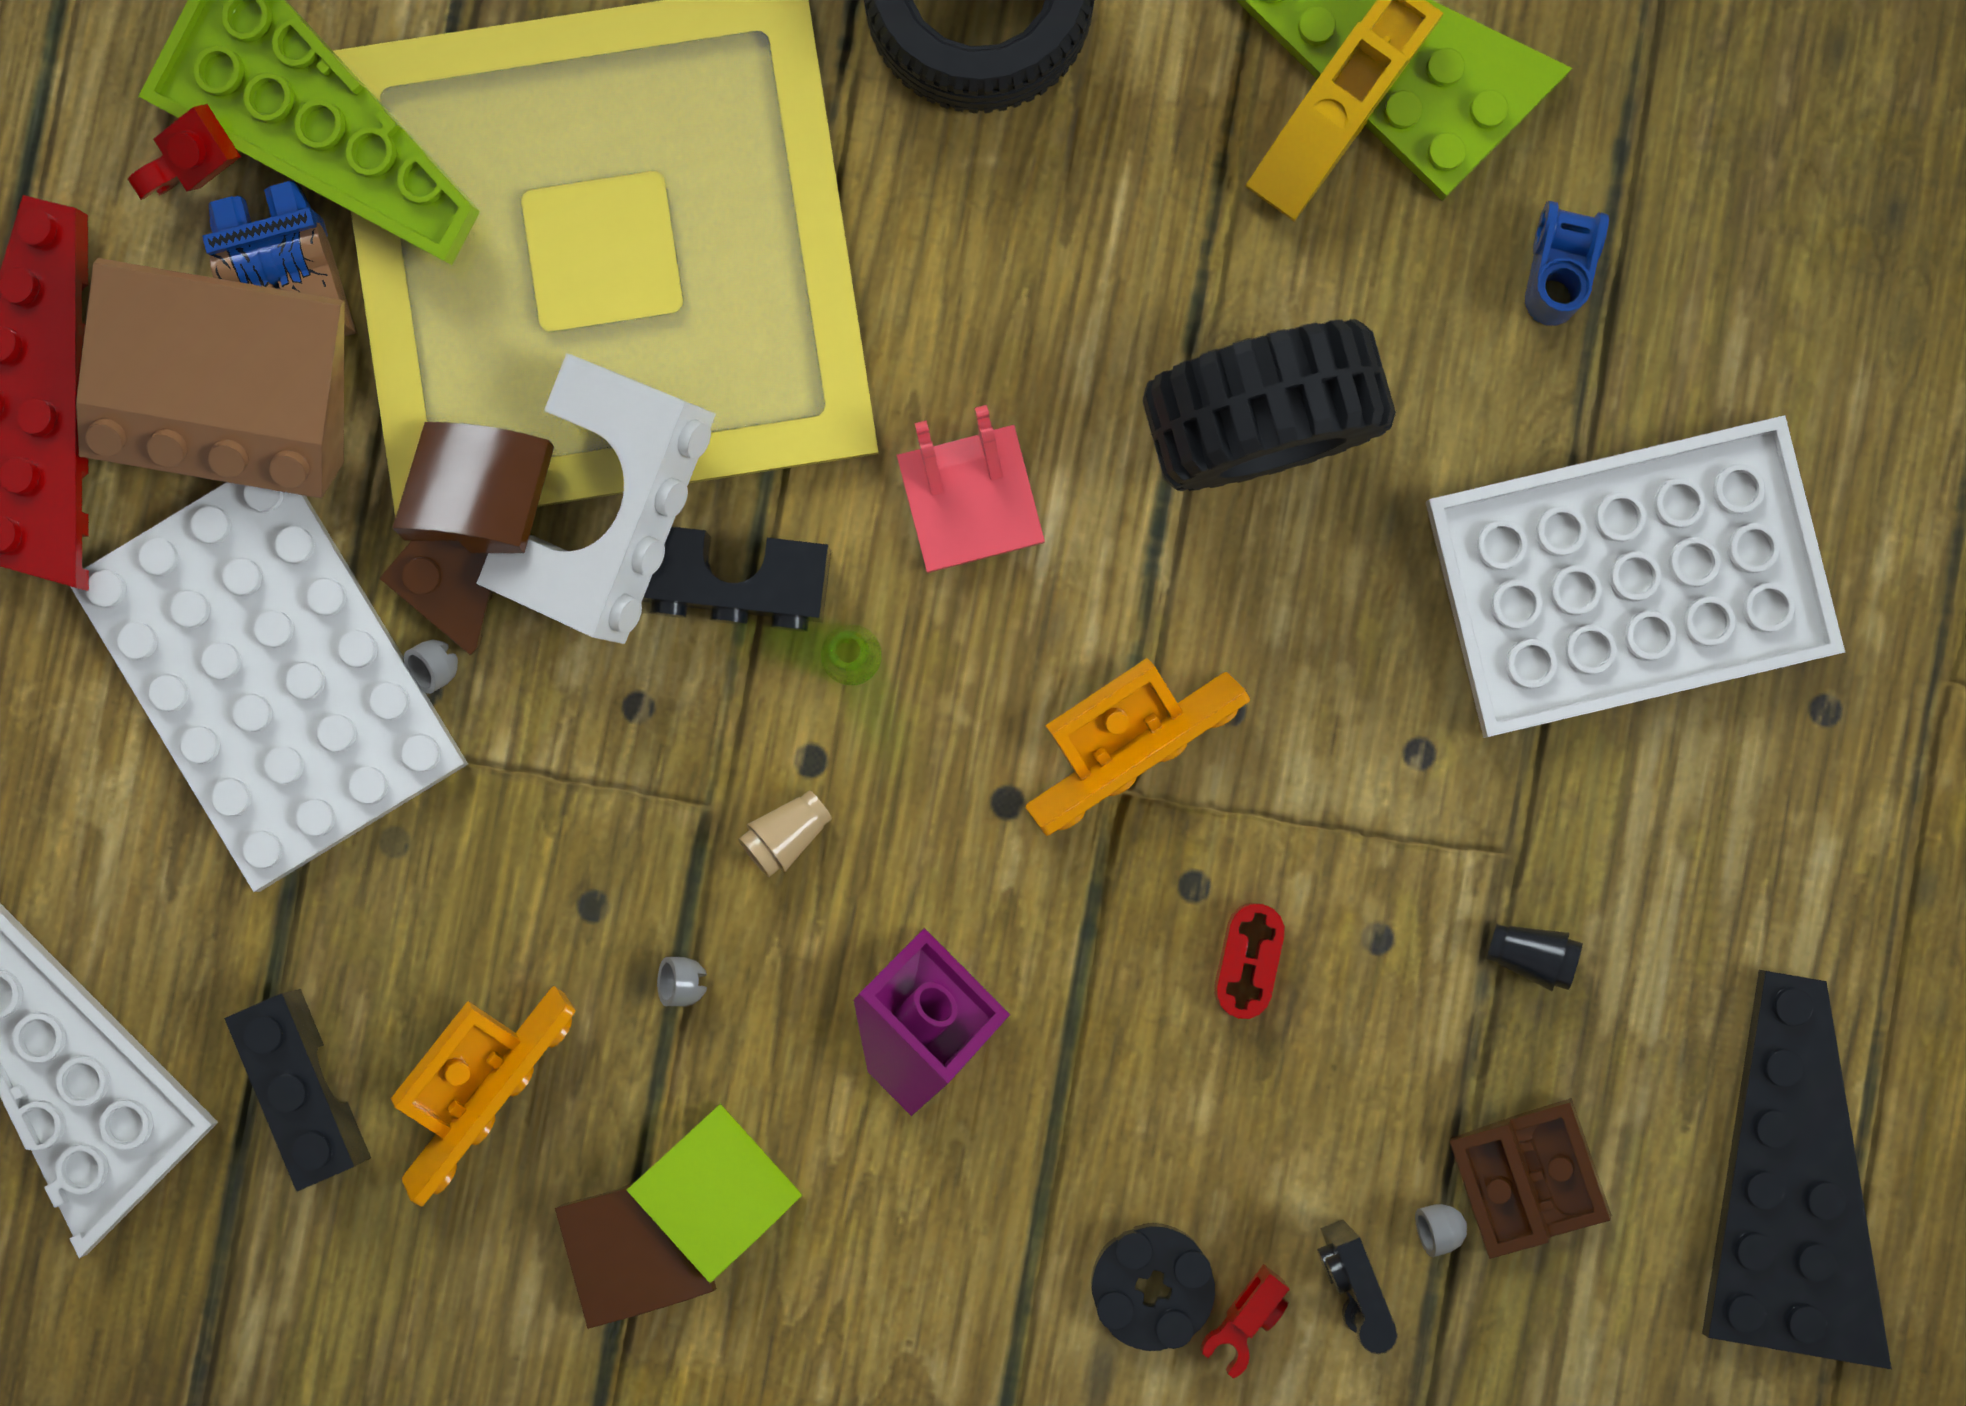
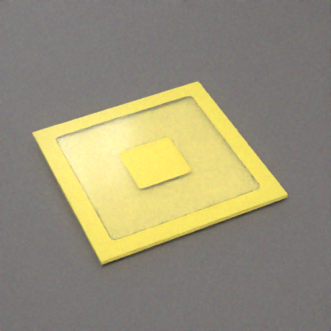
(642, 204)

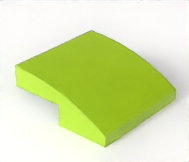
(714, 1193)

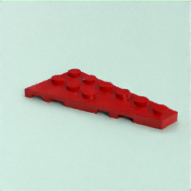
(38, 393)

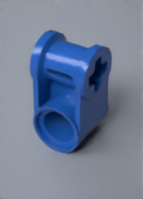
(1565, 252)

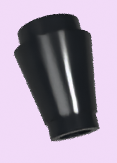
(1536, 954)

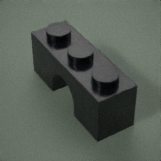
(786, 587)
(282, 1062)

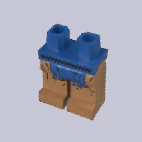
(276, 252)

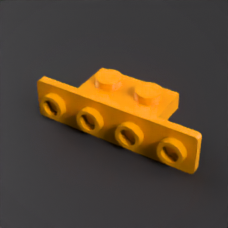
(1124, 734)
(467, 1082)

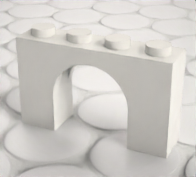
(658, 449)

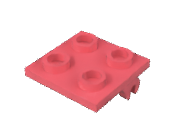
(970, 495)

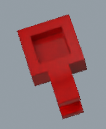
(192, 151)
(1257, 1306)

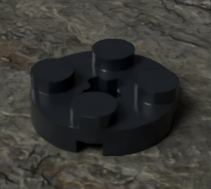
(1168, 1320)

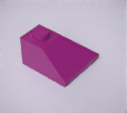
(923, 1021)

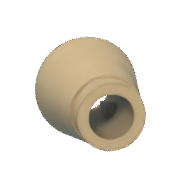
(784, 833)

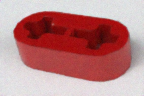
(1264, 964)

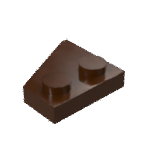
(442, 586)

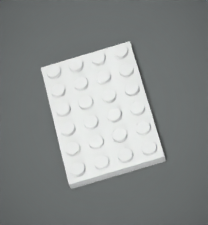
(1634, 576)
(267, 676)

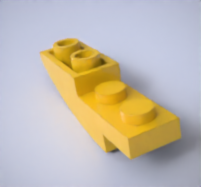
(1341, 102)

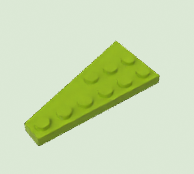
(1450, 100)
(307, 117)

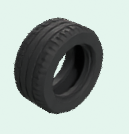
(979, 75)

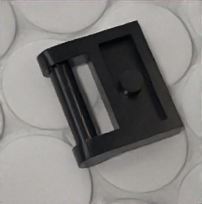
(1352, 1273)

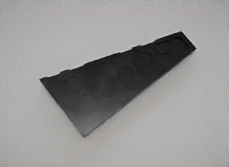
(1793, 1222)

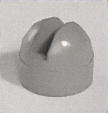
(431, 665)
(679, 981)
(1440, 1229)

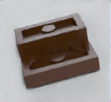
(474, 487)
(1530, 1178)
(624, 1259)

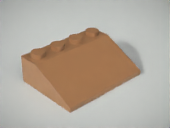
(212, 379)

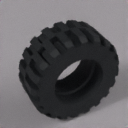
(1268, 404)

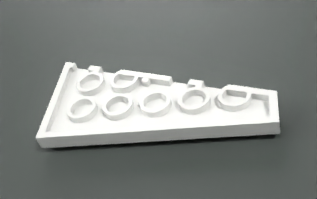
(85, 1092)

